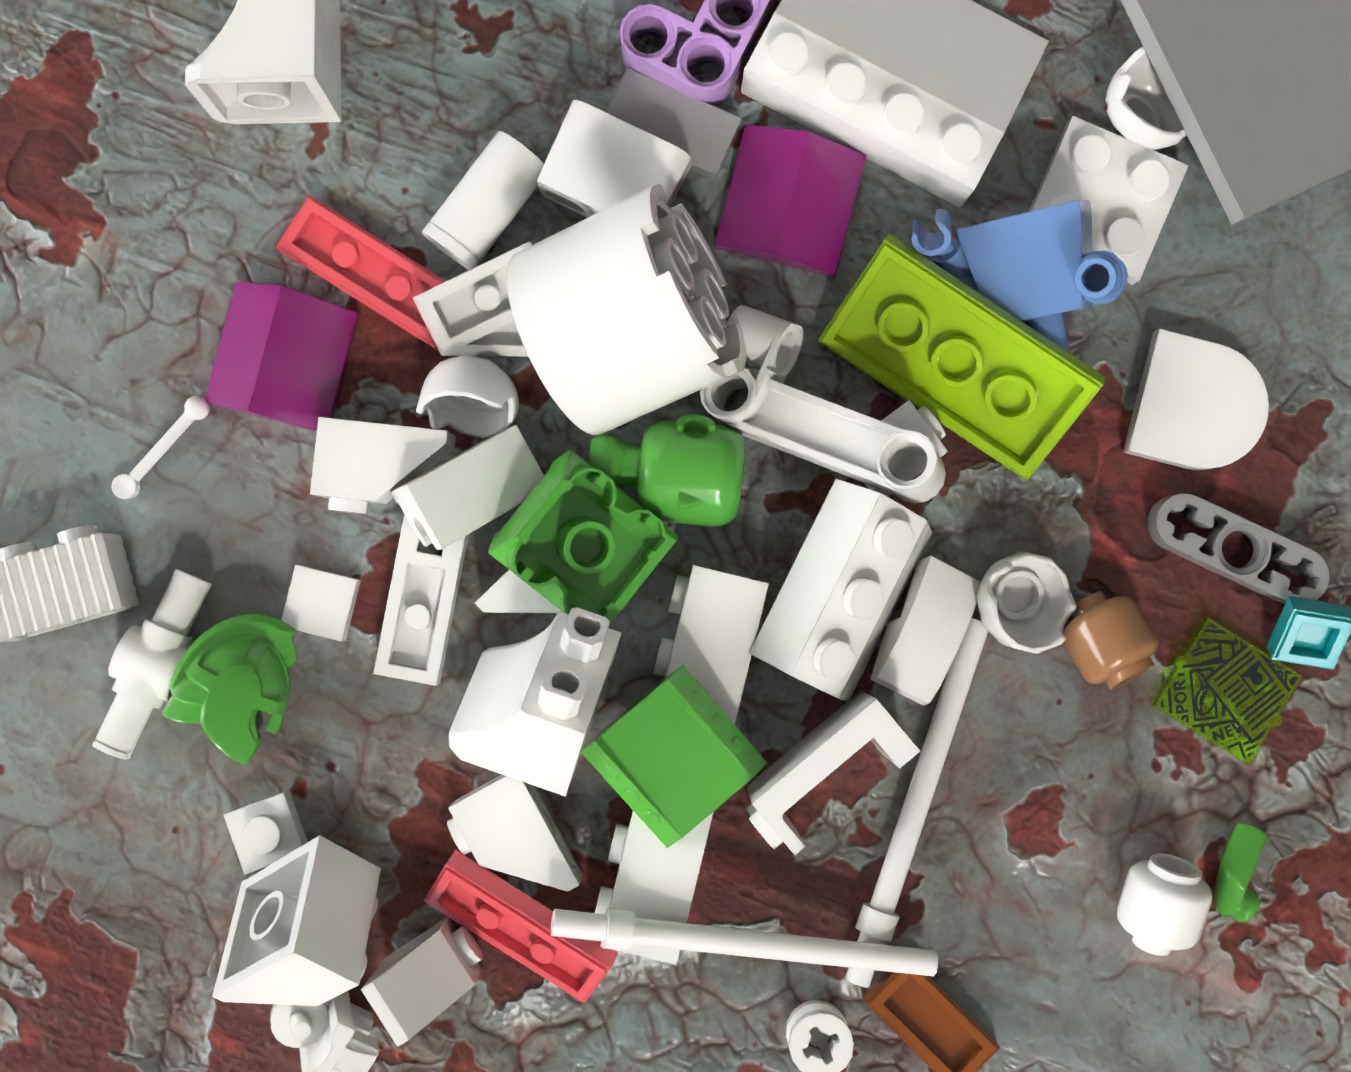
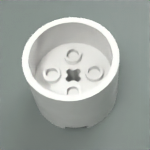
(624, 312)

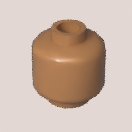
(1110, 640)

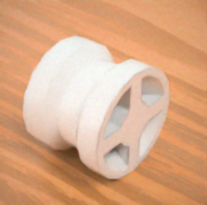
(814, 1024)

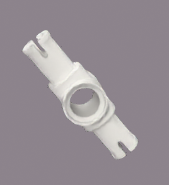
(147, 662)

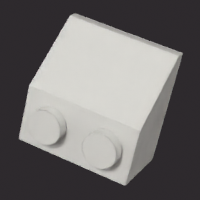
(300, 928)

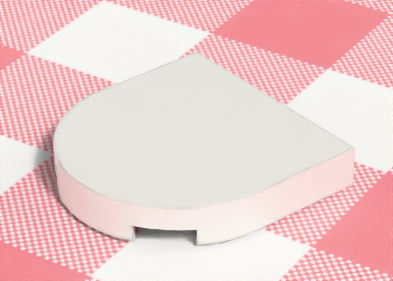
(1196, 404)

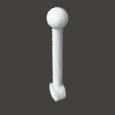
(128, 485)

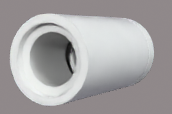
(485, 201)

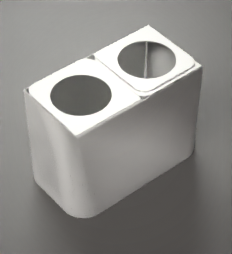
(606, 161)

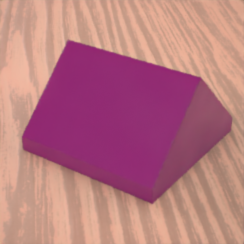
(281, 355)

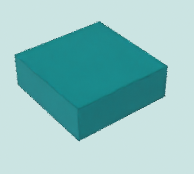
(1310, 633)

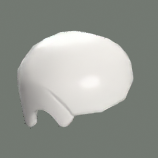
(1141, 105)
(469, 397)
(1026, 602)

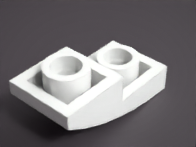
(929, 632)

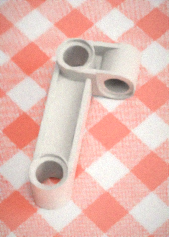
(810, 425)

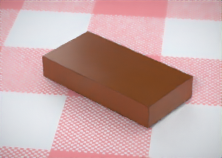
(931, 1022)

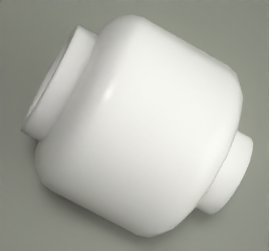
(1164, 904)

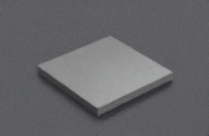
(1255, 90)

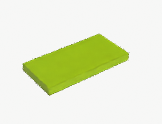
(960, 357)

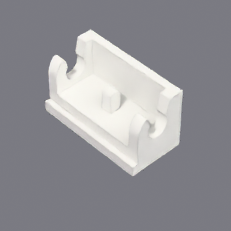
(469, 489)

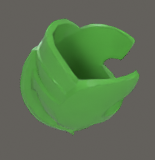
(230, 677)

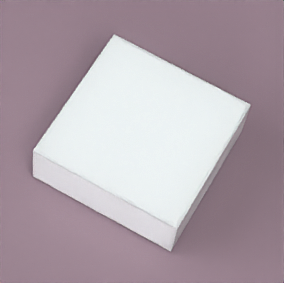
(321, 602)

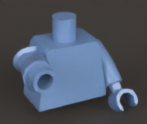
(1029, 263)

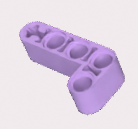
(692, 43)

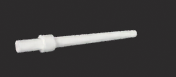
(878, 918)
(621, 929)

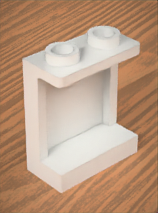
(817, 757)

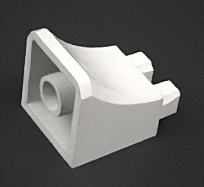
(272, 64)
(536, 701)

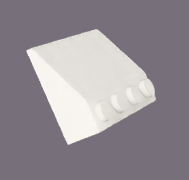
(898, 81)

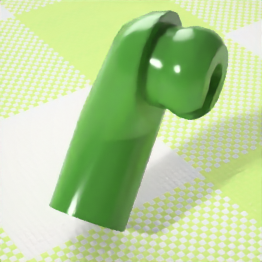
(1235, 872)

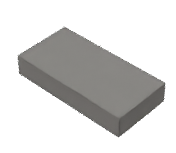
(677, 119)

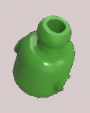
(680, 471)

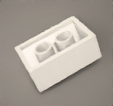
(842, 589)

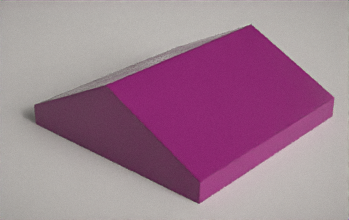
(790, 199)

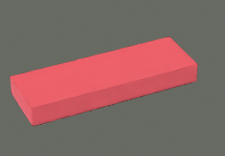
(359, 265)
(517, 926)

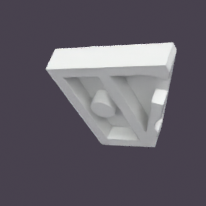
(473, 312)

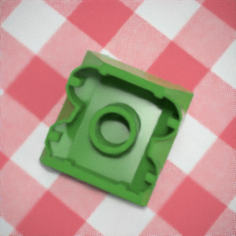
(582, 540)
(674, 756)

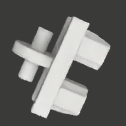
(328, 1035)

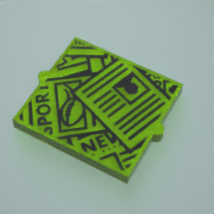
(1226, 690)

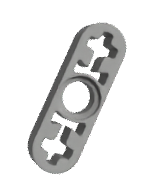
(1286, 552)

